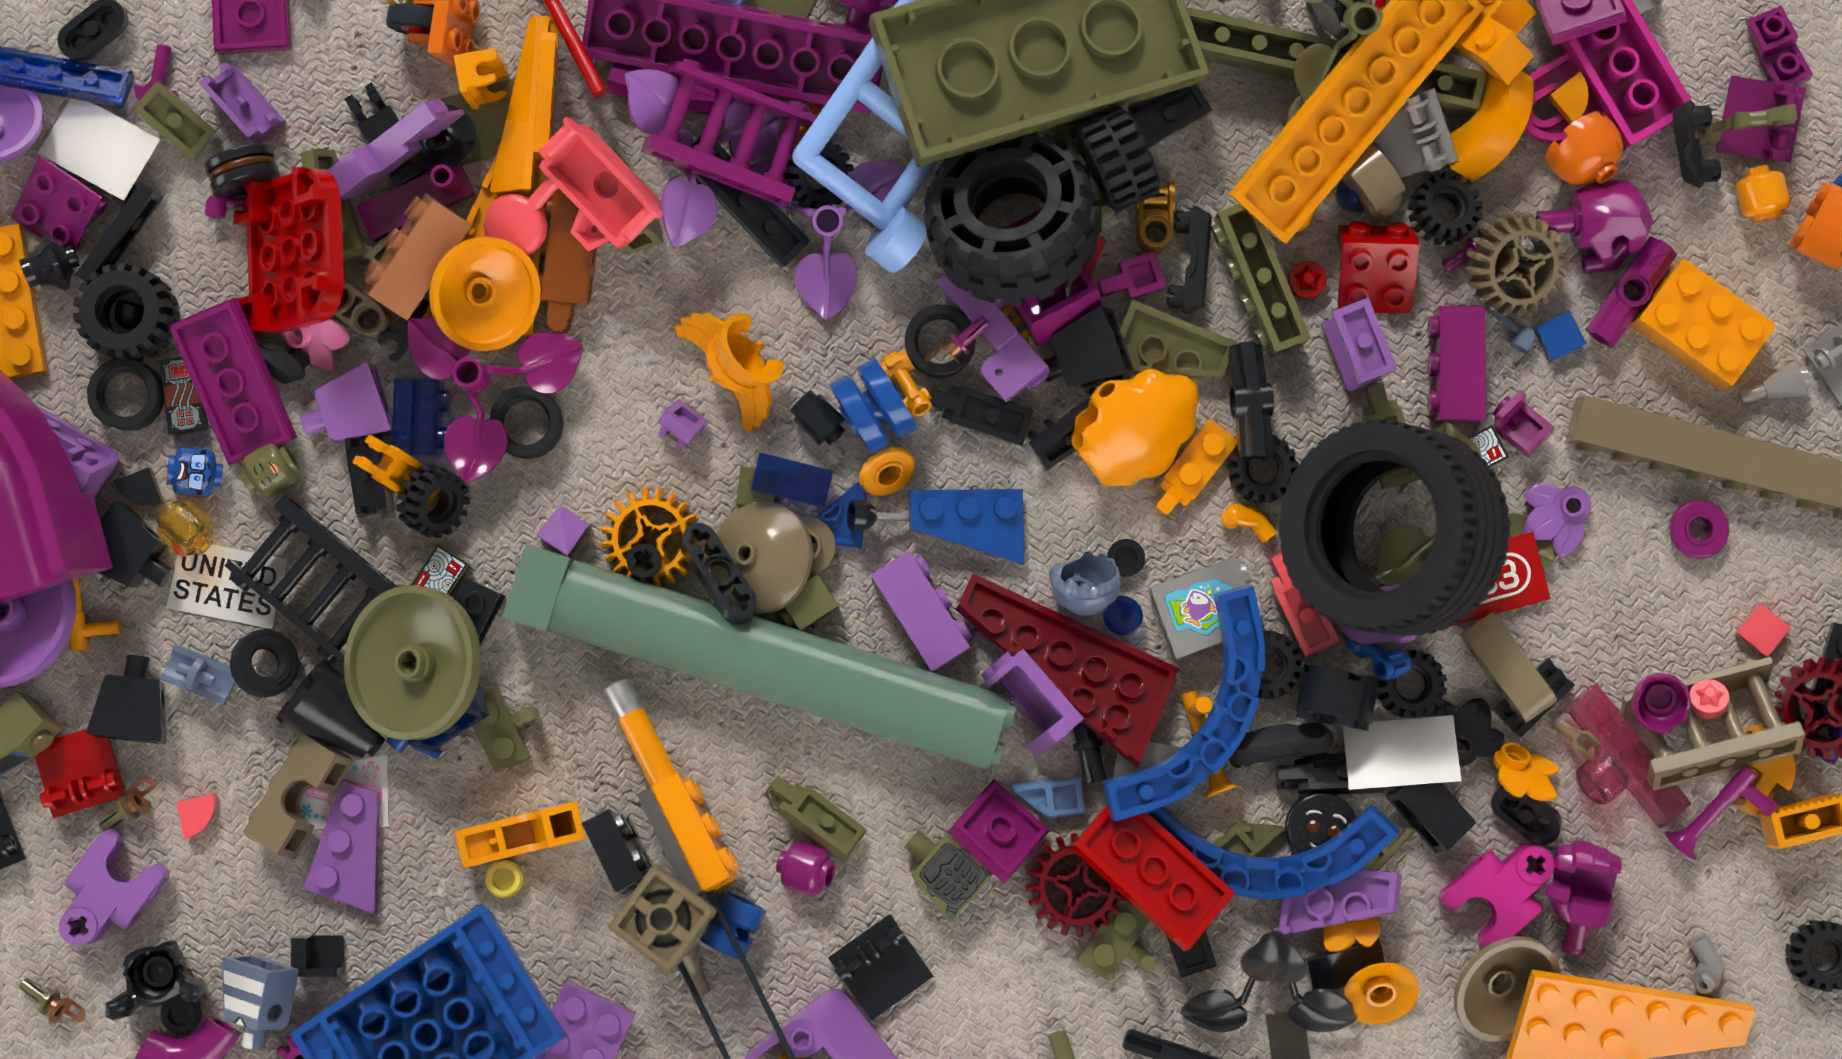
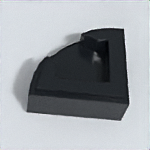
(140, 488)

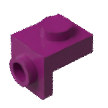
(1521, 424)

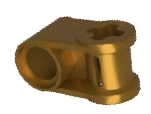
(1159, 213)

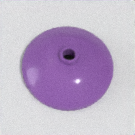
(19, 121)

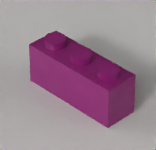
(1458, 364)

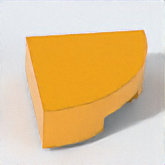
(1571, 98)

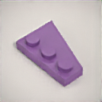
(1353, 899)

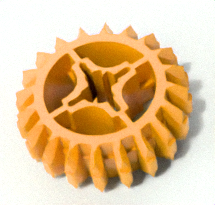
(637, 509)

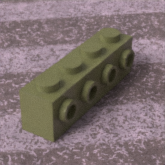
(1261, 279)

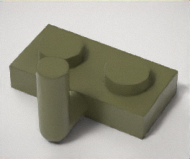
(501, 733)
(1113, 943)

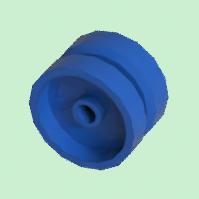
(870, 408)

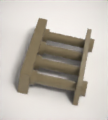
(1740, 749)

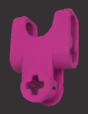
(1504, 886)

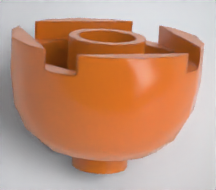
(1587, 152)

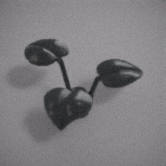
(1271, 960)

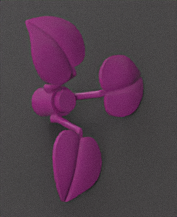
(480, 444)

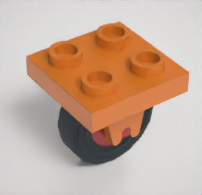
(437, 24)

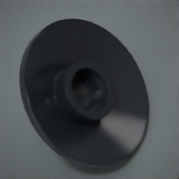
(459, 145)

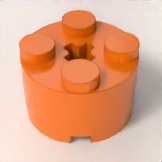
(1821, 233)

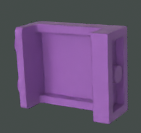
(1358, 345)
(1035, 696)

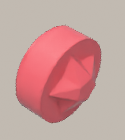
(1709, 699)

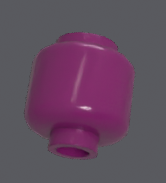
(806, 868)

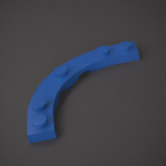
(1222, 729)
(1294, 873)

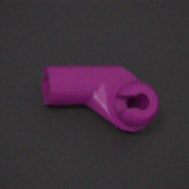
(1591, 263)

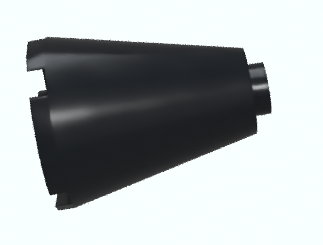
(327, 714)

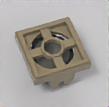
(664, 919)

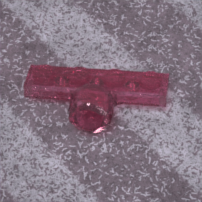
(1621, 761)

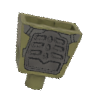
(946, 872)

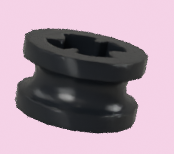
(632, 561)

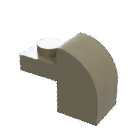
(1375, 184)

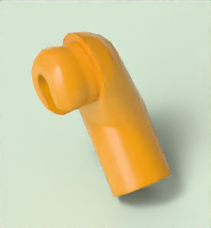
(1248, 516)

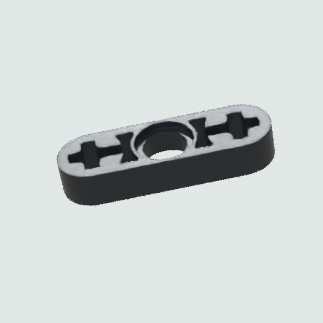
(718, 556)

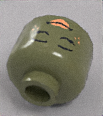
(269, 470)

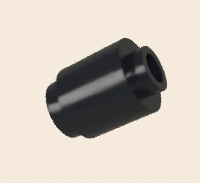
(818, 418)

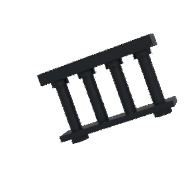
(320, 544)

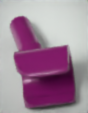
(217, 207)

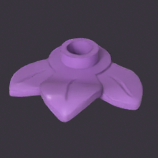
(1553, 520)

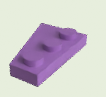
(347, 853)

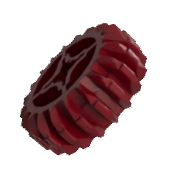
(1797, 692)
(1068, 917)

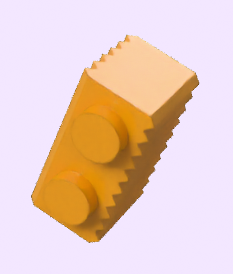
(1803, 821)

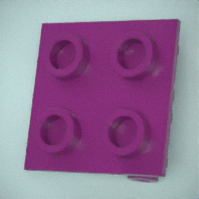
(1761, 141)
(57, 204)

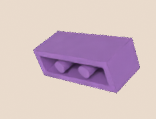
(922, 610)

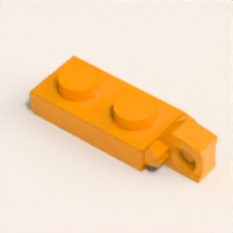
(1195, 466)

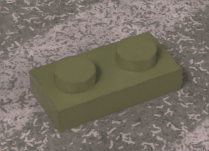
(174, 119)

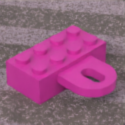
(1624, 80)

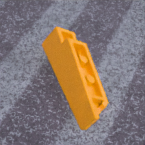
(530, 110)

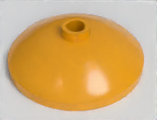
(506, 299)

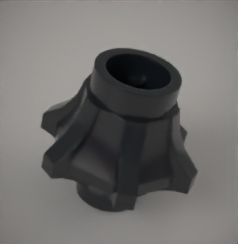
(50, 264)

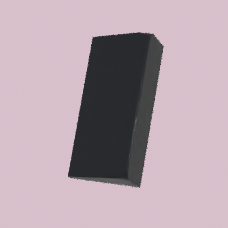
(1335, 969)

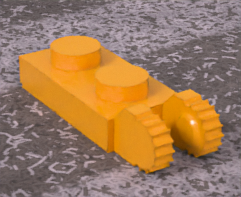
(392, 468)

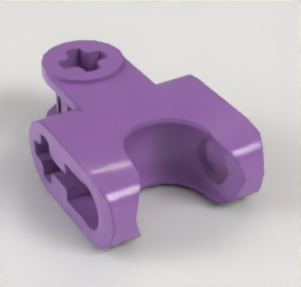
(104, 894)

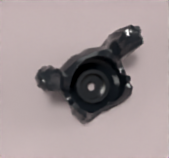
(149, 987)

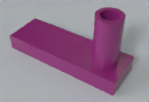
(388, 210)

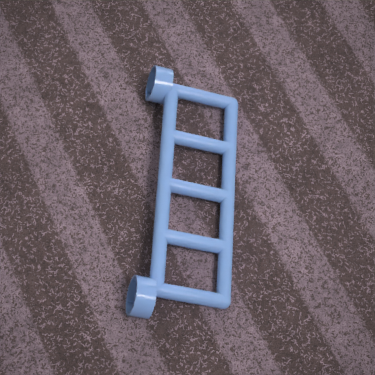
(897, 230)

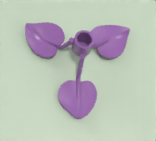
(687, 206)
(827, 279)

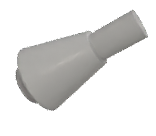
(1785, 383)

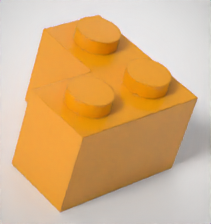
(1493, 39)

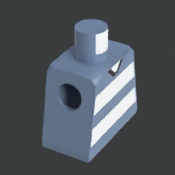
(257, 996)

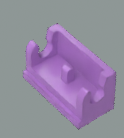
(243, 103)

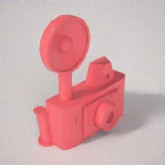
(593, 180)

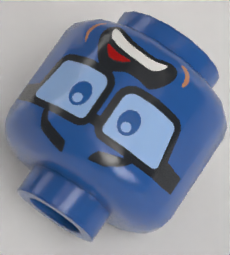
(193, 472)

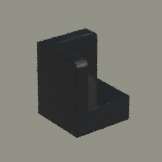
(318, 955)

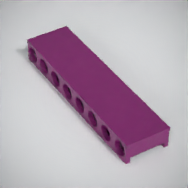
(732, 40)

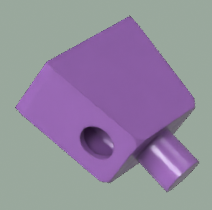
(350, 407)

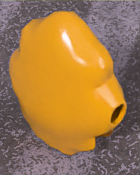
(1136, 426)

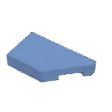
(1054, 796)

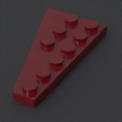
(1105, 680)

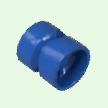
(743, 919)

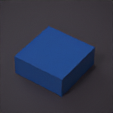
(1559, 336)

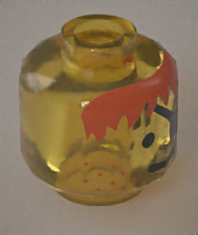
(185, 528)

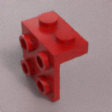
(1378, 265)

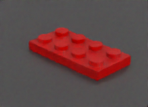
(1154, 874)

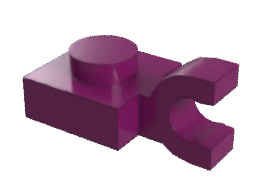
(1137, 276)

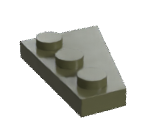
(1172, 344)

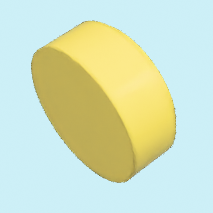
(504, 878)

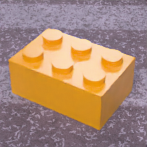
(1702, 324)

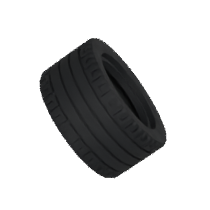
(1321, 515)

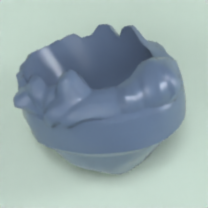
(1085, 583)

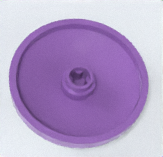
(34, 632)

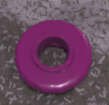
(1717, 529)

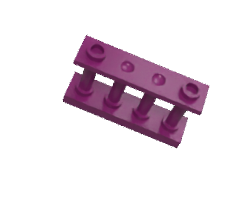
(702, 157)

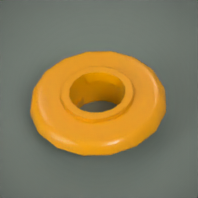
(894, 479)

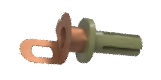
(129, 806)
(50, 1002)

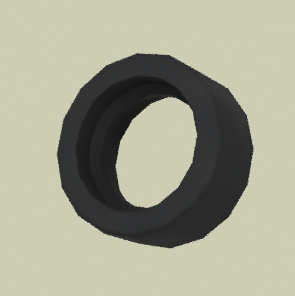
(923, 317)
(98, 384)
(552, 409)

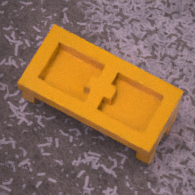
(476, 72)

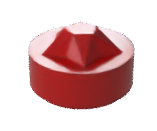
(1307, 279)

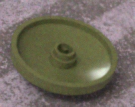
(412, 662)

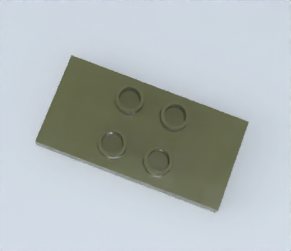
(1015, 67)

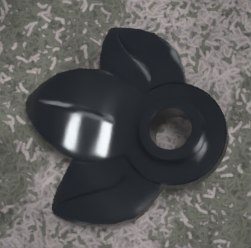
(1472, 729)

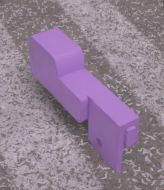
(374, 162)
(1012, 354)

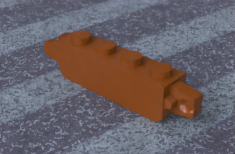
(568, 265)

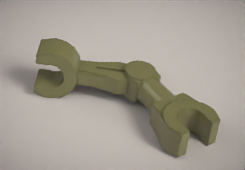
(1742, 120)

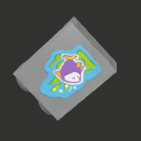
(1188, 605)

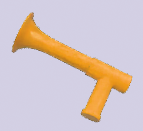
(82, 630)
(1195, 709)

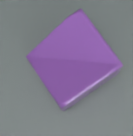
(564, 531)

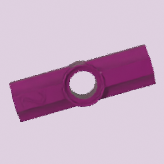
(1644, 274)

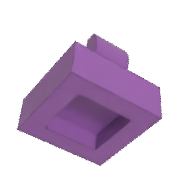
(681, 422)

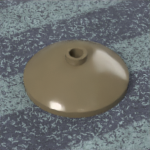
(778, 557)
(1495, 983)

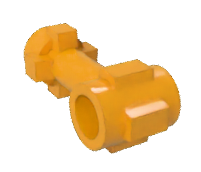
(897, 368)

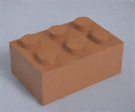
(413, 255)

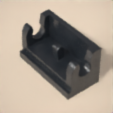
(368, 494)
(1432, 813)

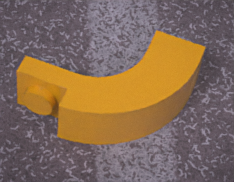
(1494, 127)
(519, 834)

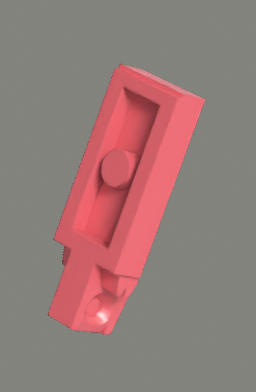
(1308, 627)

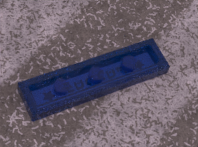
(65, 77)

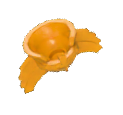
(734, 362)

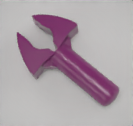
(159, 70)

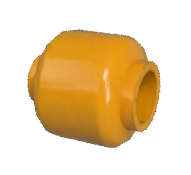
(1762, 194)

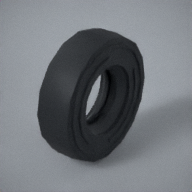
(243, 671)

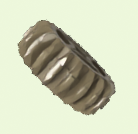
(1502, 258)

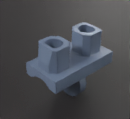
(199, 674)

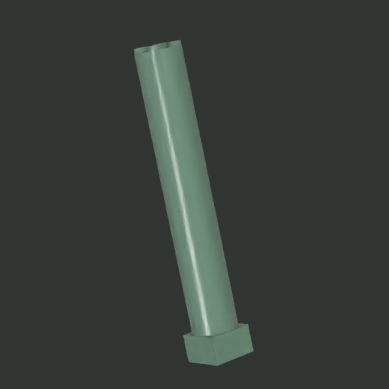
(759, 657)

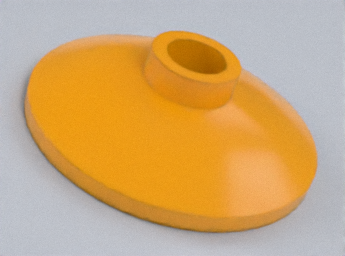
(1382, 992)

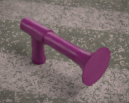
(1739, 785)

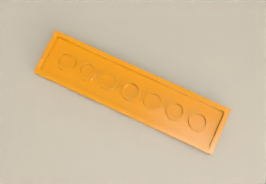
(1349, 111)

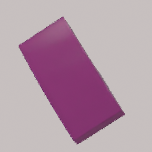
(1777, 47)

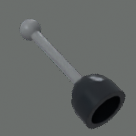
(863, 515)

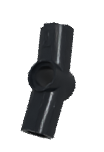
(1251, 400)

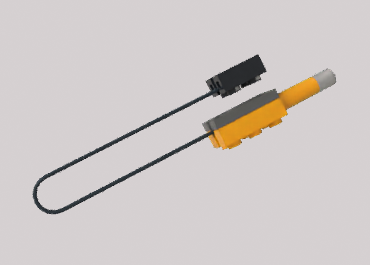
(682, 828)

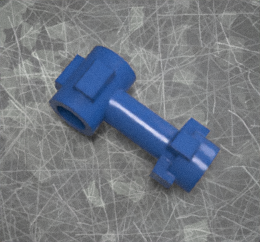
(1385, 663)

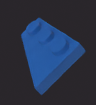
(973, 518)

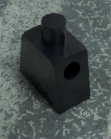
(1090, 351)
(133, 548)
(130, 706)

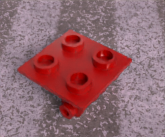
(78, 773)

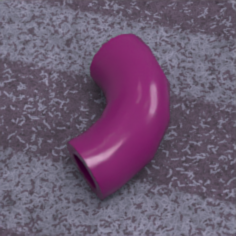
(209, 1042)

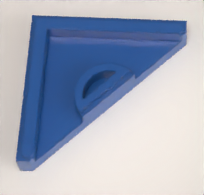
(836, 518)

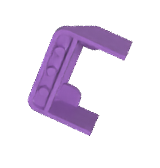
(829, 1023)

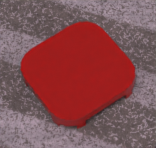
(292, 250)

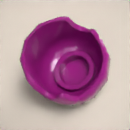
(1660, 702)

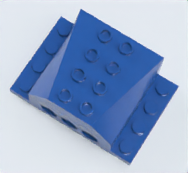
(444, 1000)

